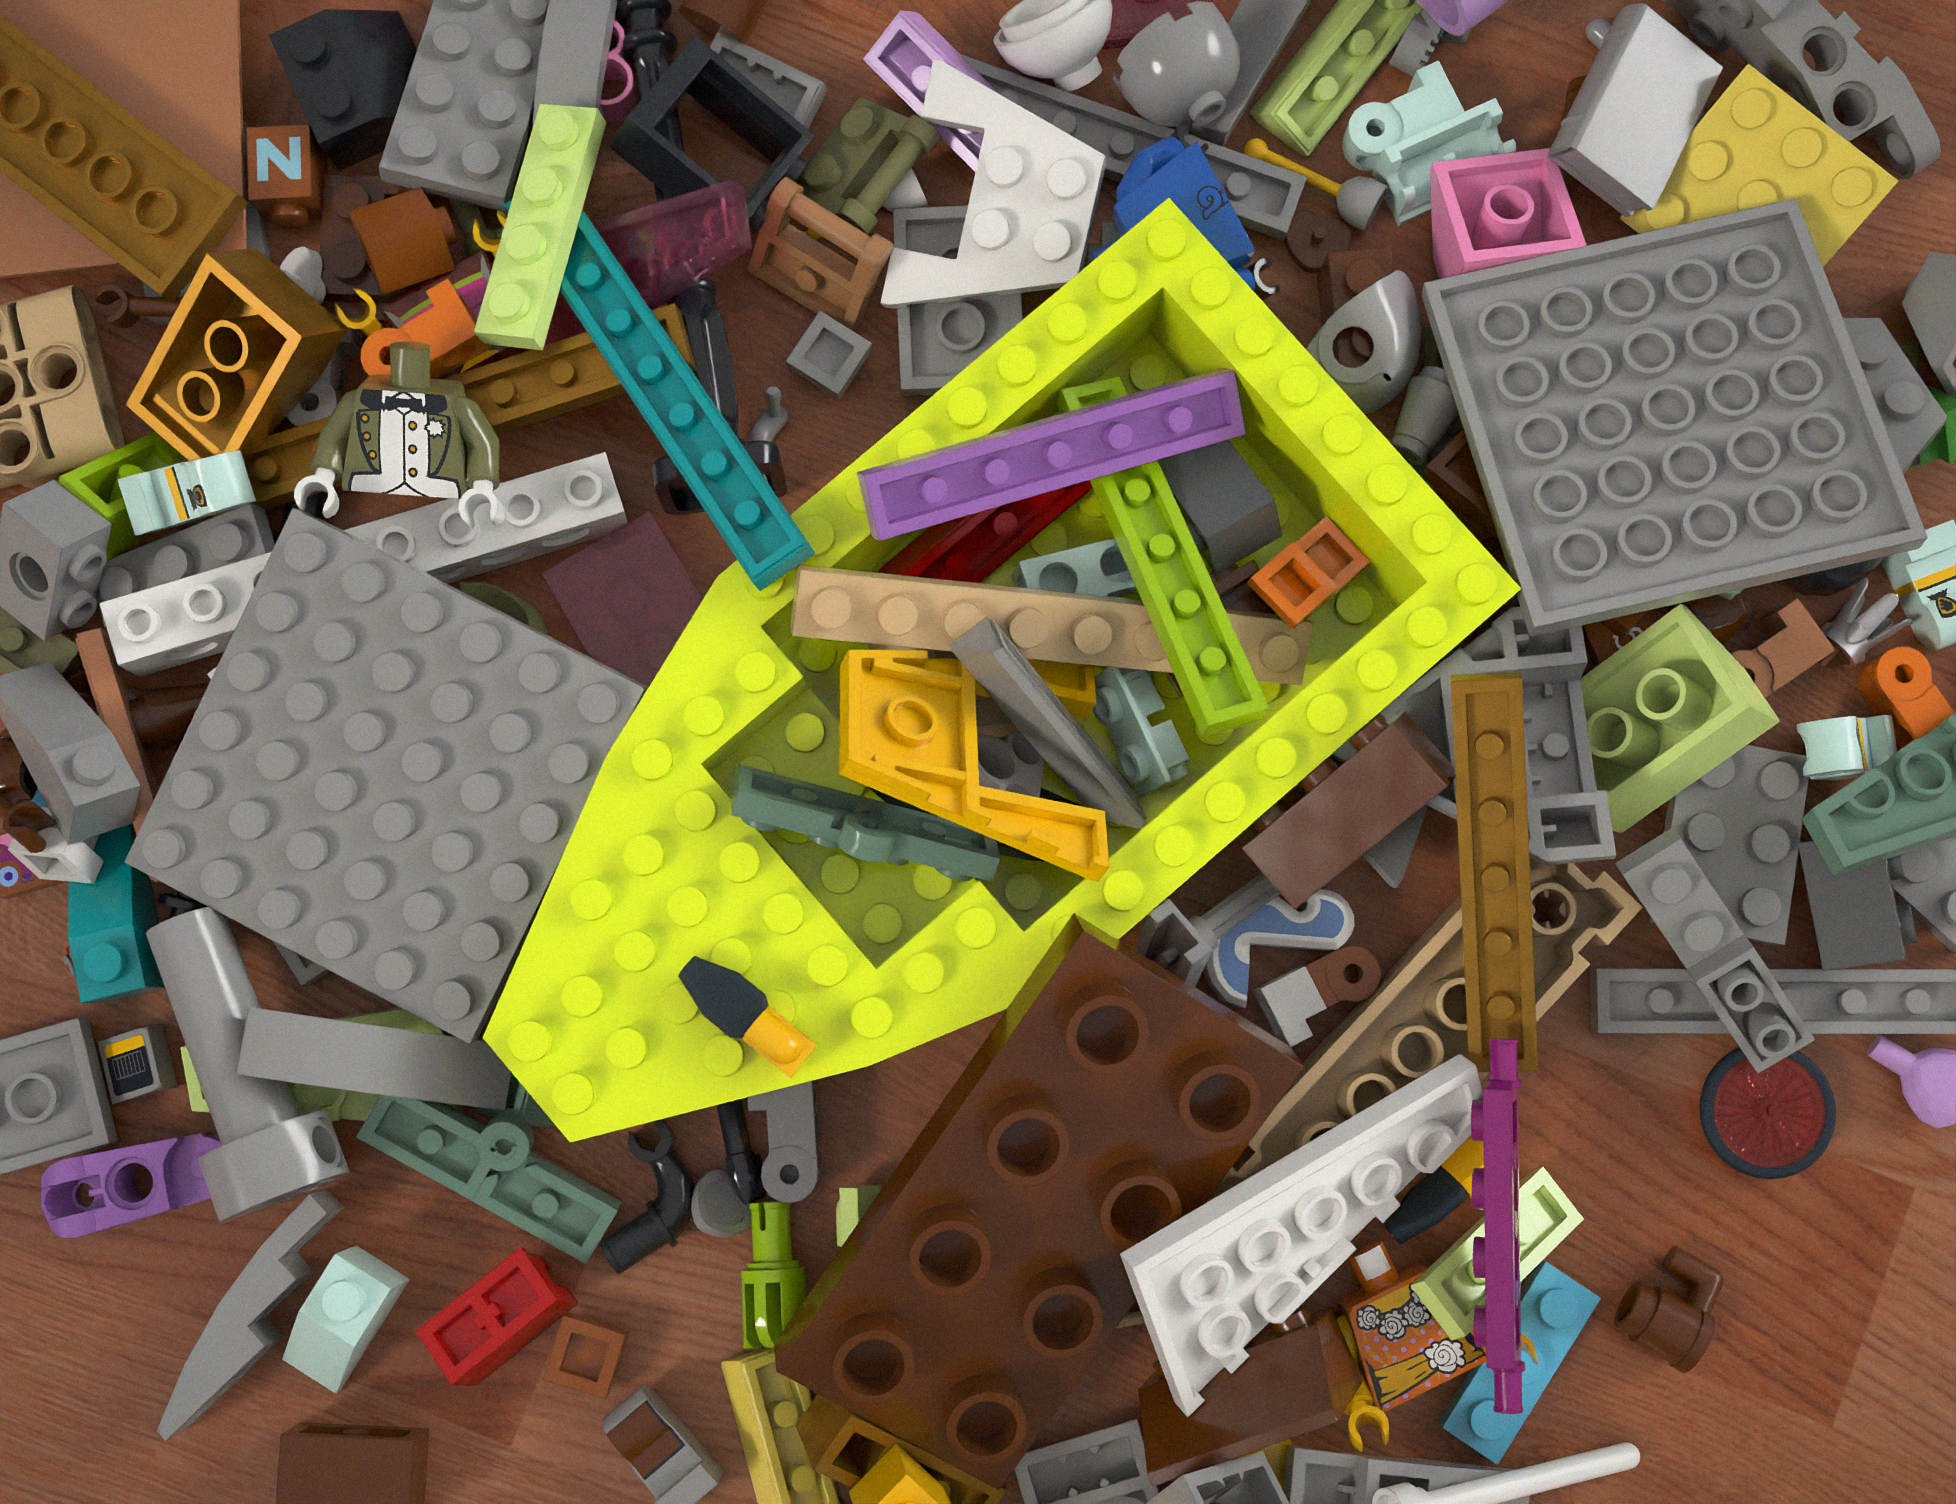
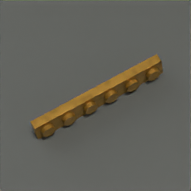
(1494, 864)

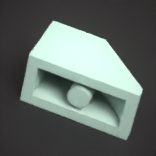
(342, 1316)

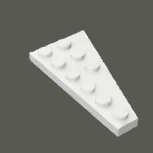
(1285, 1230)

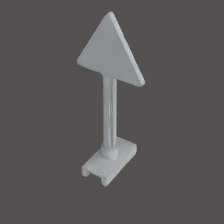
(1186, 944)

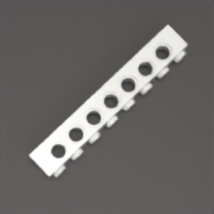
(543, 515)

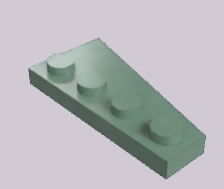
(1891, 806)

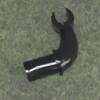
(665, 1216)

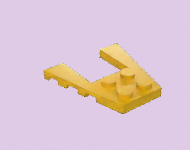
(914, 737)

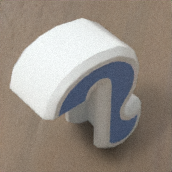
(1321, 924)

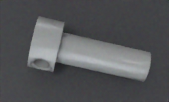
(266, 1145)

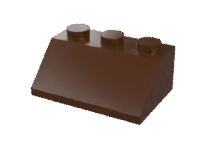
(1288, 1386)

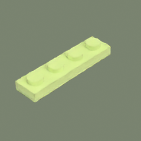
(540, 227)

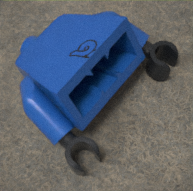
(1184, 175)

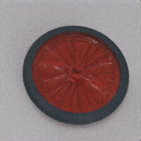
(1770, 1119)

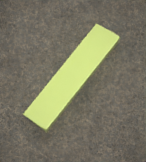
(1331, 69)

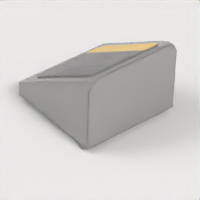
(137, 1063)

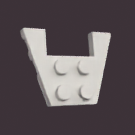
(1025, 208)

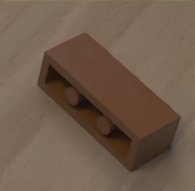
(1348, 807)

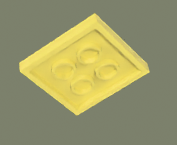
(1765, 150)

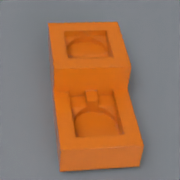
(1308, 572)

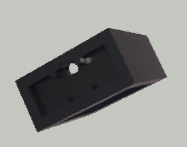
(733, 101)

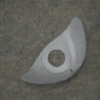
(1392, 319)

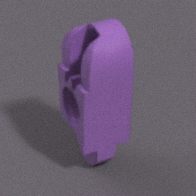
(110, 1174)

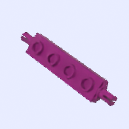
(1498, 1253)

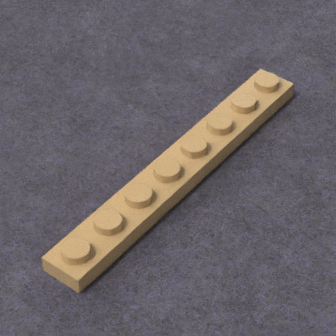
(1038, 622)

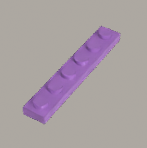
(1050, 453)

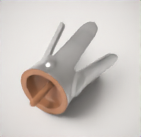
(1855, 637)

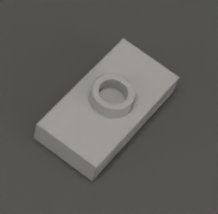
(788, 87)

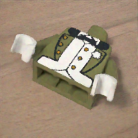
(407, 439)

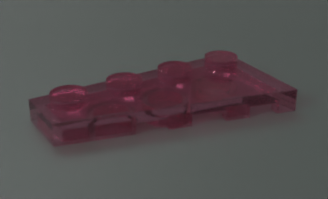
(669, 246)

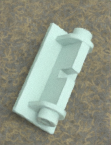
(1145, 753)

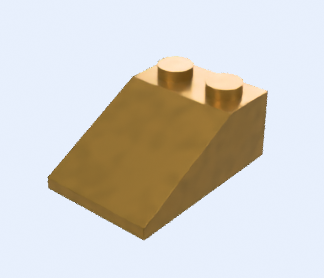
(234, 357)

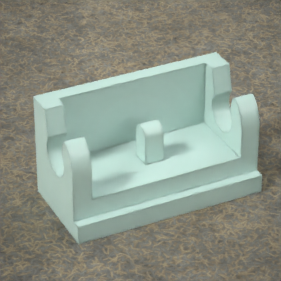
(1408, 163)

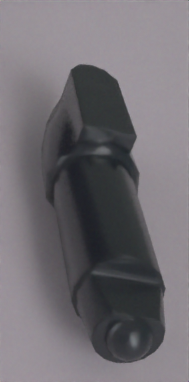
(741, 1163)

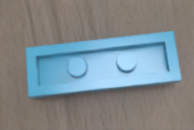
(1552, 1318)

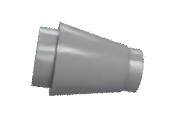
(1424, 415)

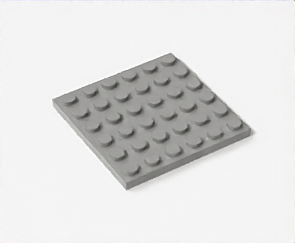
(1669, 418)
(384, 775)

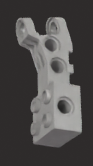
(1870, 93)

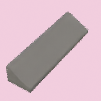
(1262, 33)
(1047, 723)

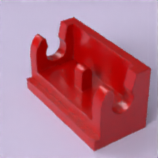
(495, 1318)

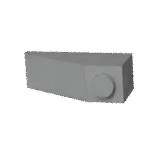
(68, 753)

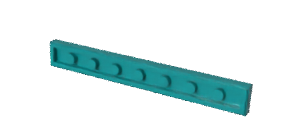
(680, 411)

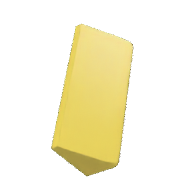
(766, 1417)

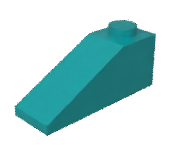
(111, 926)

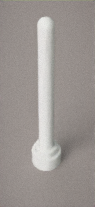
(1521, 1481)

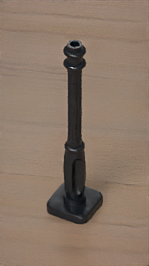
(650, 51)

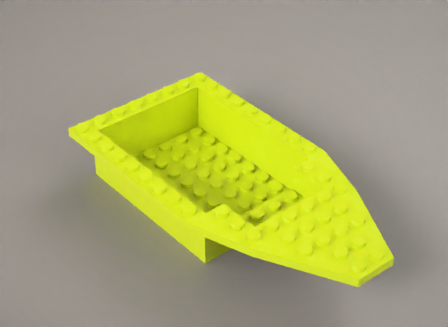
(898, 952)

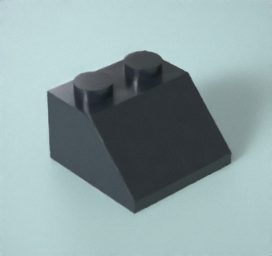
(348, 77)

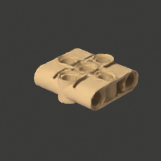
(64, 426)

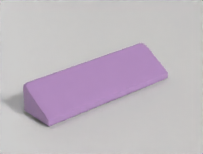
(905, 61)

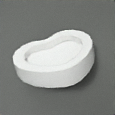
(305, 269)

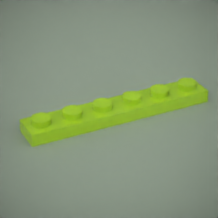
(1174, 584)

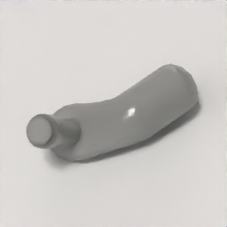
(771, 420)

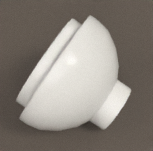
(1055, 39)

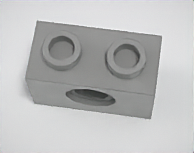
(51, 559)

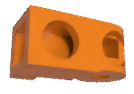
(444, 327)
(1902, 687)

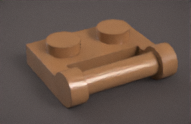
(809, 269)

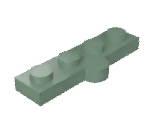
(862, 825)
(493, 1170)

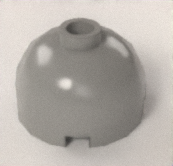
(1181, 67)

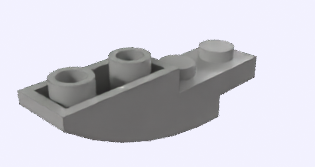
(1715, 950)
(1353, 1478)

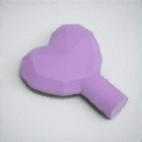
(1925, 1078)

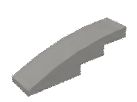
(239, 1326)

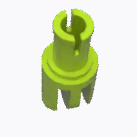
(773, 1282)

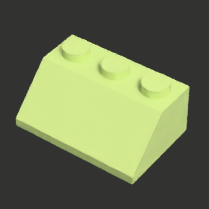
(1667, 714)

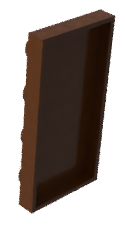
(1001, 1232)

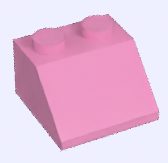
(1499, 211)

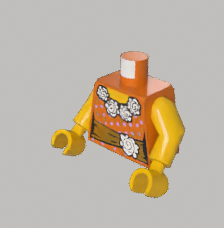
(1397, 1341)

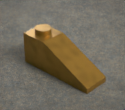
(849, 1446)

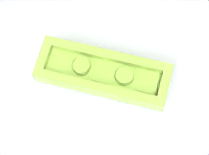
(1449, 1283)

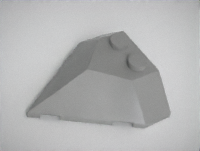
(1565, 810)

